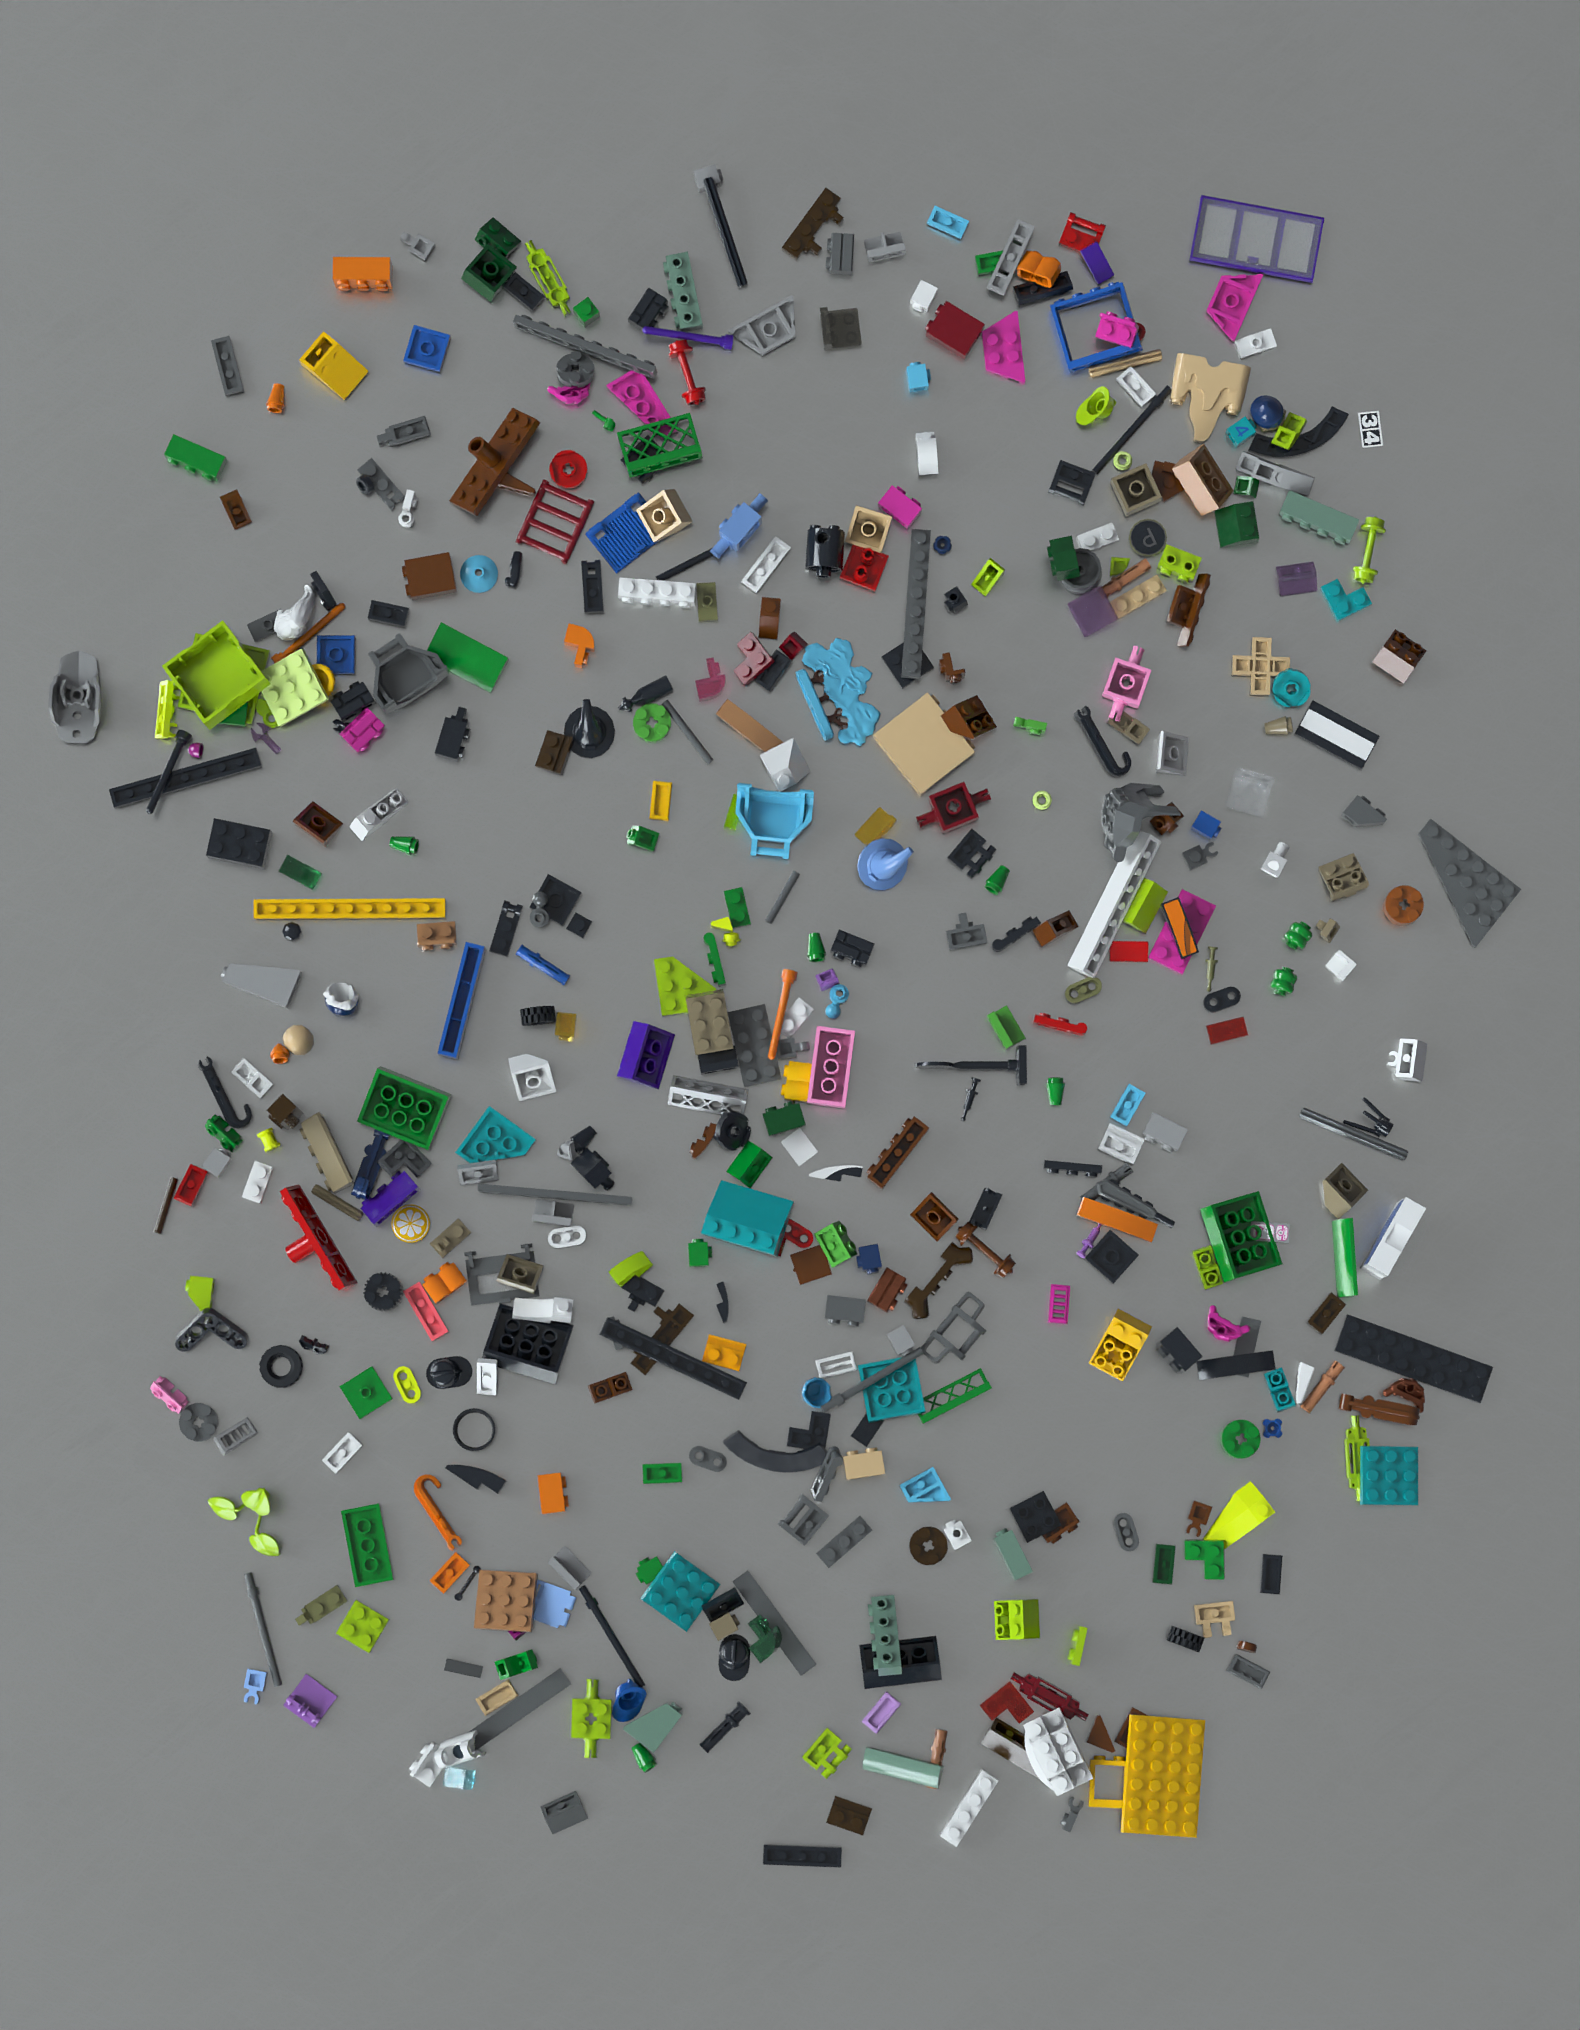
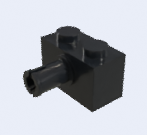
(593, 1169)

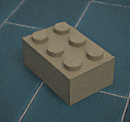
(709, 1021)

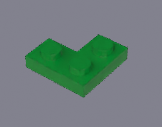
(1212, 1552)

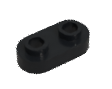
(1222, 999)

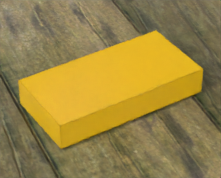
(660, 800)

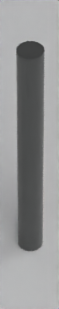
(687, 731)

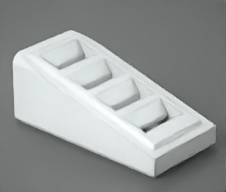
(1303, 1379)

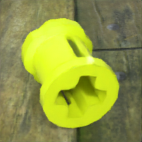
(268, 1139)

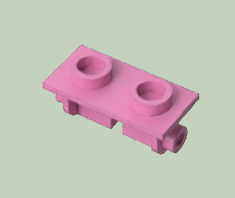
(174, 1401)

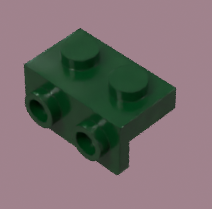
(497, 237)

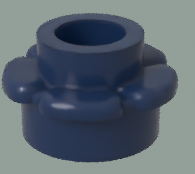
(947, 545)

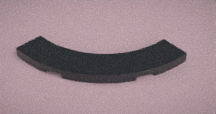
(1306, 442)
(775, 1460)

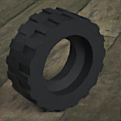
(266, 1366)

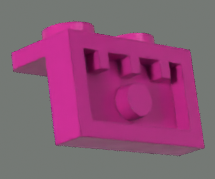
(1117, 330)

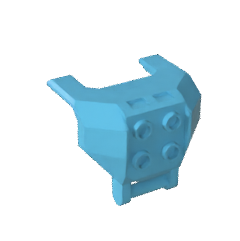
(773, 816)

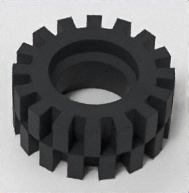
(537, 1015)
(1185, 1639)

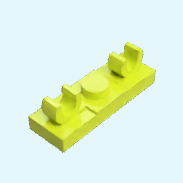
(165, 710)

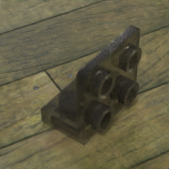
(840, 328)

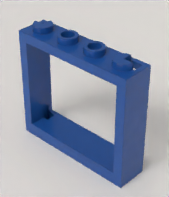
(1080, 299)

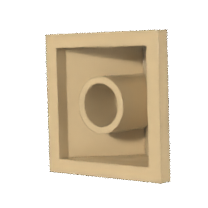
(868, 529)

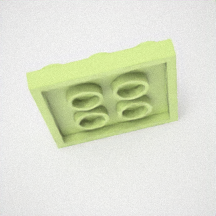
(292, 687)

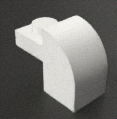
(927, 453)

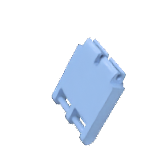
(552, 1603)

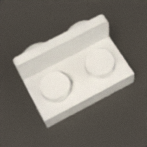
(426, 1768)

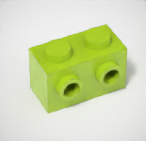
(1179, 563)

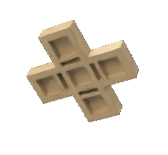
(1259, 665)

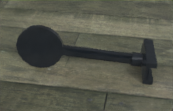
(1018, 1065)

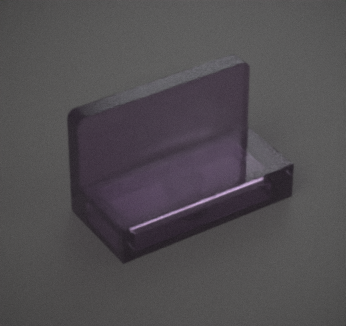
(1297, 578)

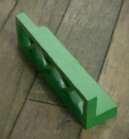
(957, 1401)

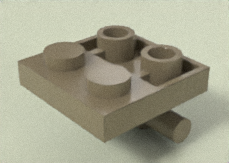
(1343, 877)

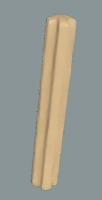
(1125, 363)

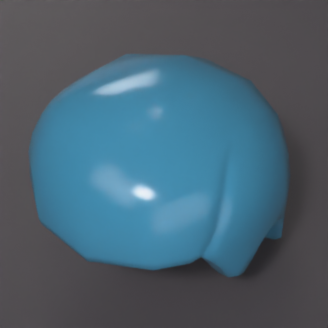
(816, 1392)

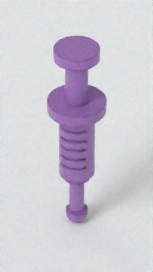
(1088, 1243)

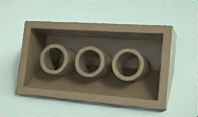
(327, 1153)

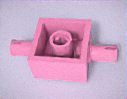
(1115, 688)

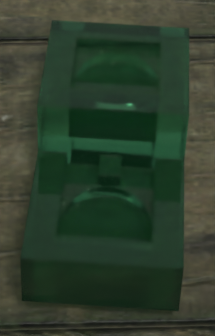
(299, 872)

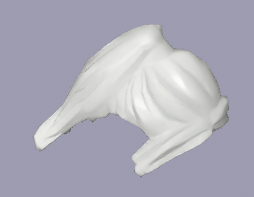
(292, 621)

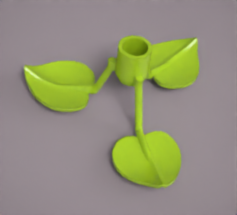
(259, 1502)

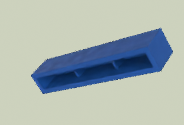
(461, 1000)

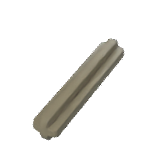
(337, 1202)

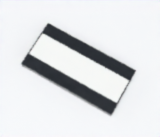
(1337, 735)

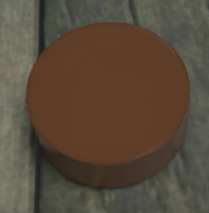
(1246, 1647)

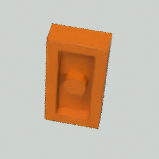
(449, 1572)

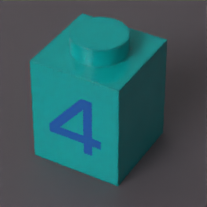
(1241, 431)

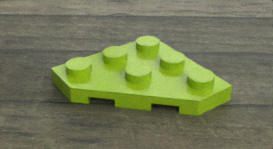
(674, 983)

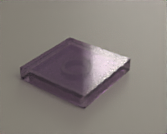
(1093, 611)

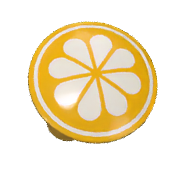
(410, 1223)

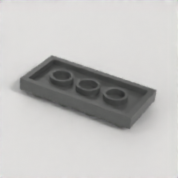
(752, 1044)

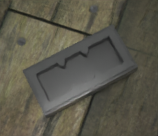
(263, 626)
(1248, 1671)

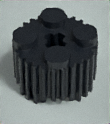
(377, 1282)

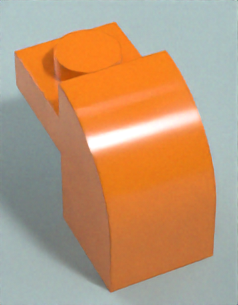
(582, 639)

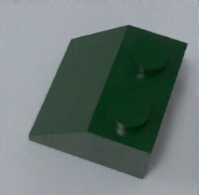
(488, 272)
(1237, 525)

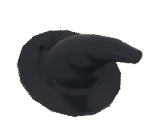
(591, 730)

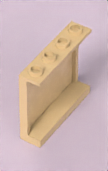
(923, 744)

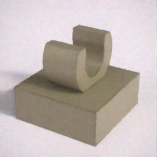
(1328, 929)

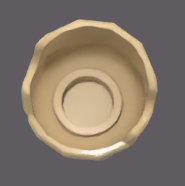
(298, 1040)

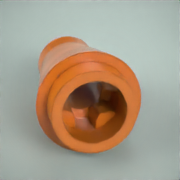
(276, 399)

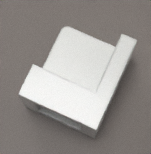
(1340, 965)

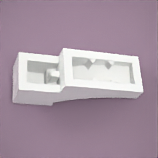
(543, 1309)

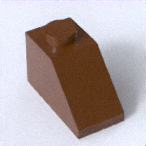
(769, 618)
(1055, 928)

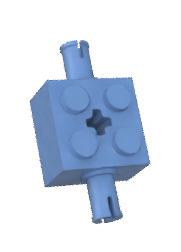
(740, 526)

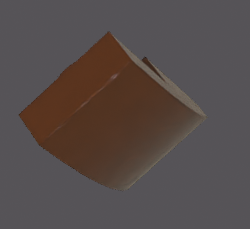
(700, 1145)
(610, 1387)

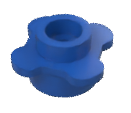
(1277, 1428)

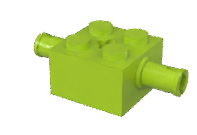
(601, 1727)

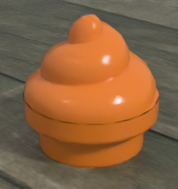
(279, 1054)

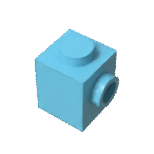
(918, 377)

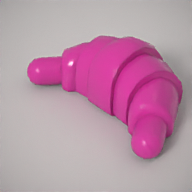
(570, 394)
(1223, 1328)

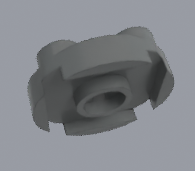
(572, 361)
(207, 1428)

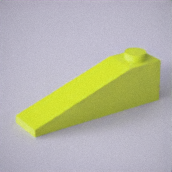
(1241, 1515)

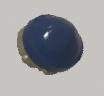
(1267, 413)

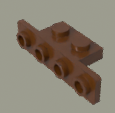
(1186, 608)

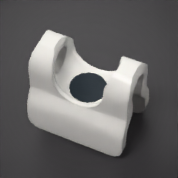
(457, 1750)

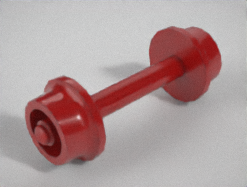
(680, 349)

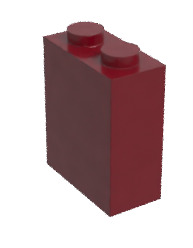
(954, 329)

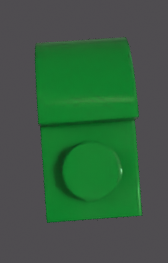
(516, 1664)

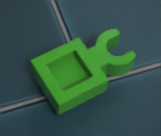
(1034, 726)

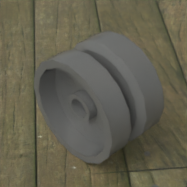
(1089, 578)

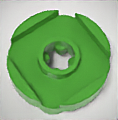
(645, 731)

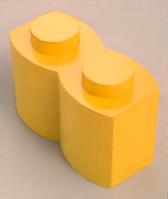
(797, 1081)

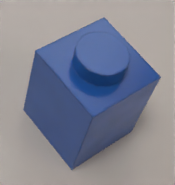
(1206, 825)

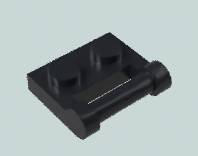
(1075, 477)

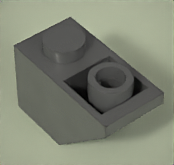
(1362, 814)

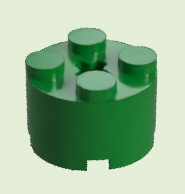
(1250, 1434)

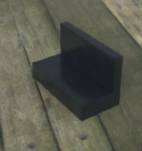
(718, 1061)

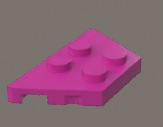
(1232, 301)
(1004, 349)

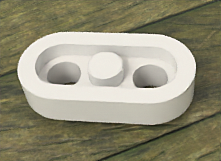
(566, 1236)

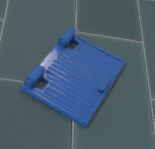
(623, 535)

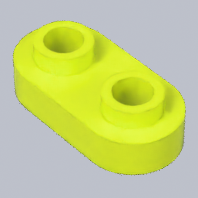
(406, 1385)

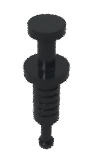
(970, 1097)

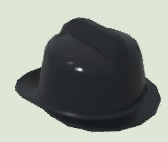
(449, 1372)
(734, 1657)

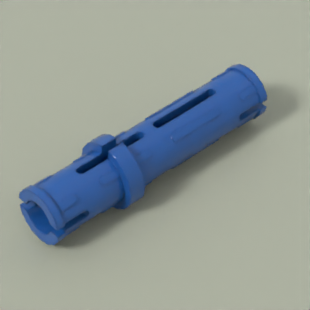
(542, 964)

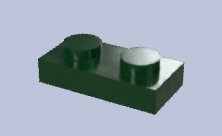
(1163, 1564)

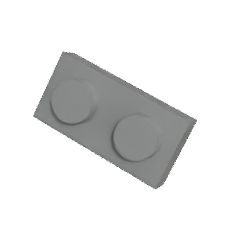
(477, 1172)

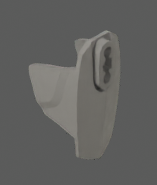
(76, 692)

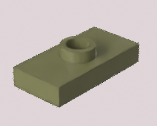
(707, 602)

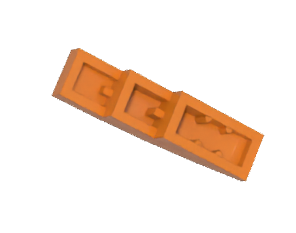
(1117, 1219)

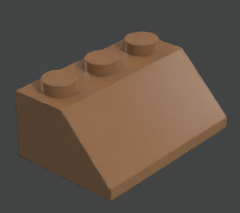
(1202, 480)

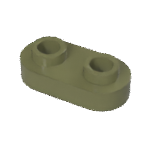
(1083, 990)

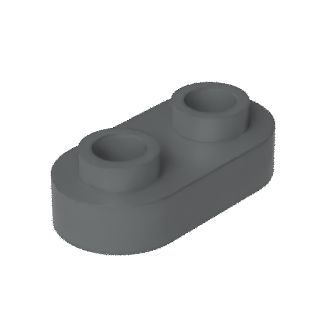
(707, 1458)
(1128, 1531)

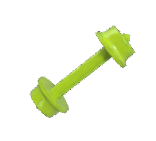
(1365, 573)

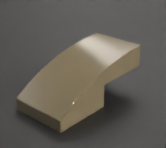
(1129, 727)

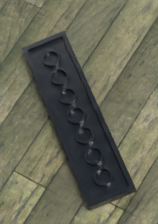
(1413, 1358)

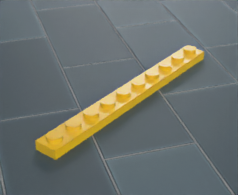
(349, 908)

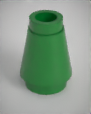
(405, 844)
(997, 880)
(816, 949)
(1055, 1090)
(644, 1758)

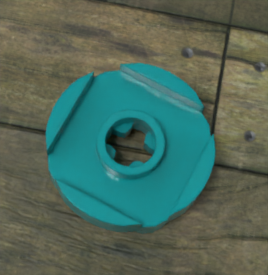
(1302, 687)

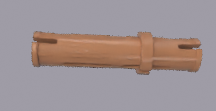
(1121, 580)
(1323, 1385)
(938, 1748)

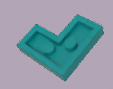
(1342, 604)

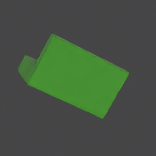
(1006, 1027)

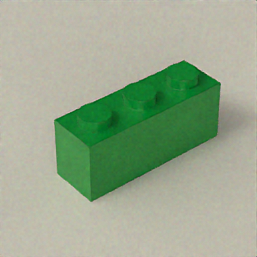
(195, 458)

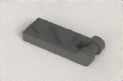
(381, 483)
(826, 1473)

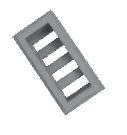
(232, 1446)

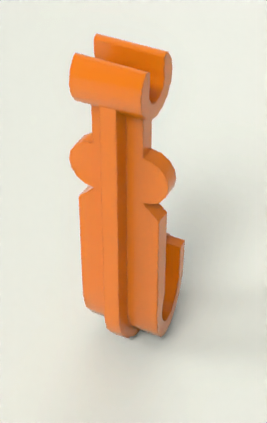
(433, 1511)

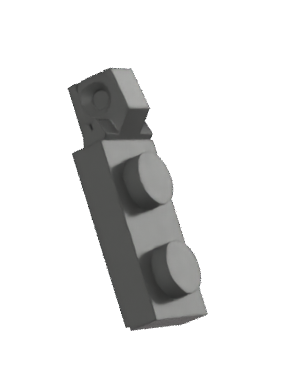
(405, 432)

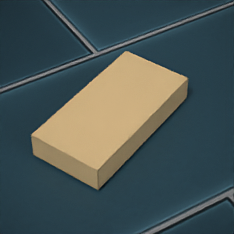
(497, 1697)

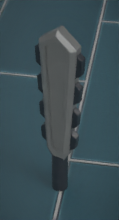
(1122, 1197)

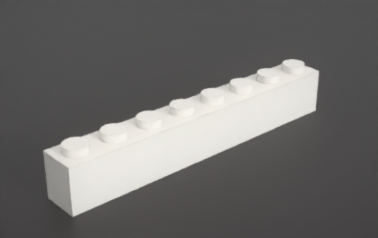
(1114, 905)

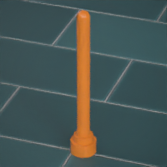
(310, 633)
(789, 977)

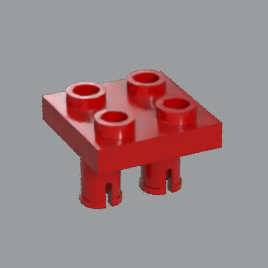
(864, 567)

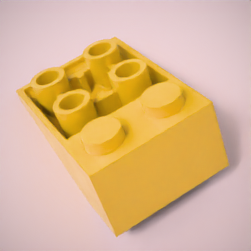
(333, 365)
(1120, 1344)

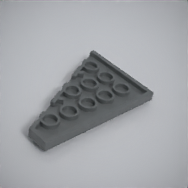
(1472, 884)

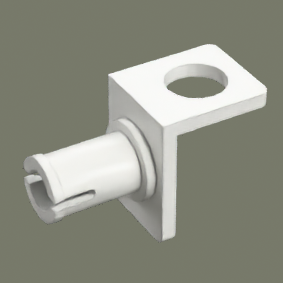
(1276, 860)

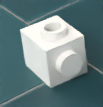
(956, 1534)

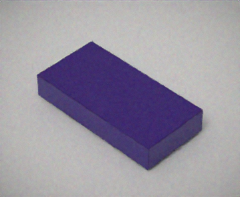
(1097, 262)

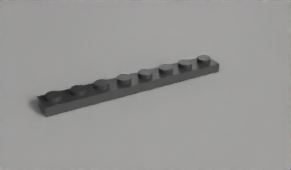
(591, 348)
(916, 604)

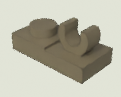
(450, 1238)

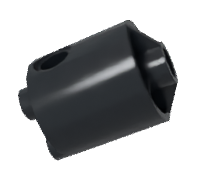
(827, 556)

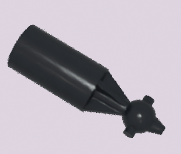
(648, 693)

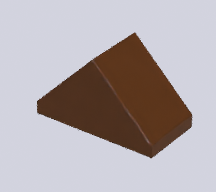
(1099, 1736)

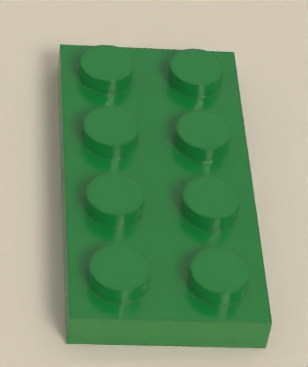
(367, 1545)

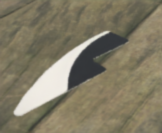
(835, 1173)

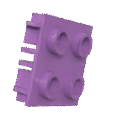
(310, 1700)

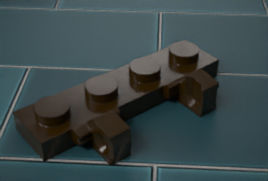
(803, 236)
(671, 1325)

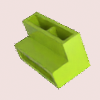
(1145, 905)

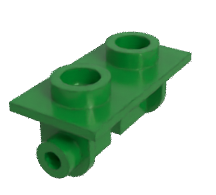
(216, 1127)

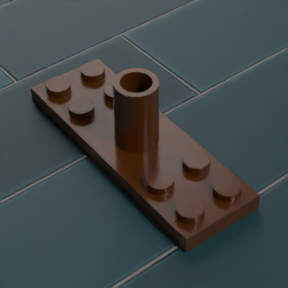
(493, 460)

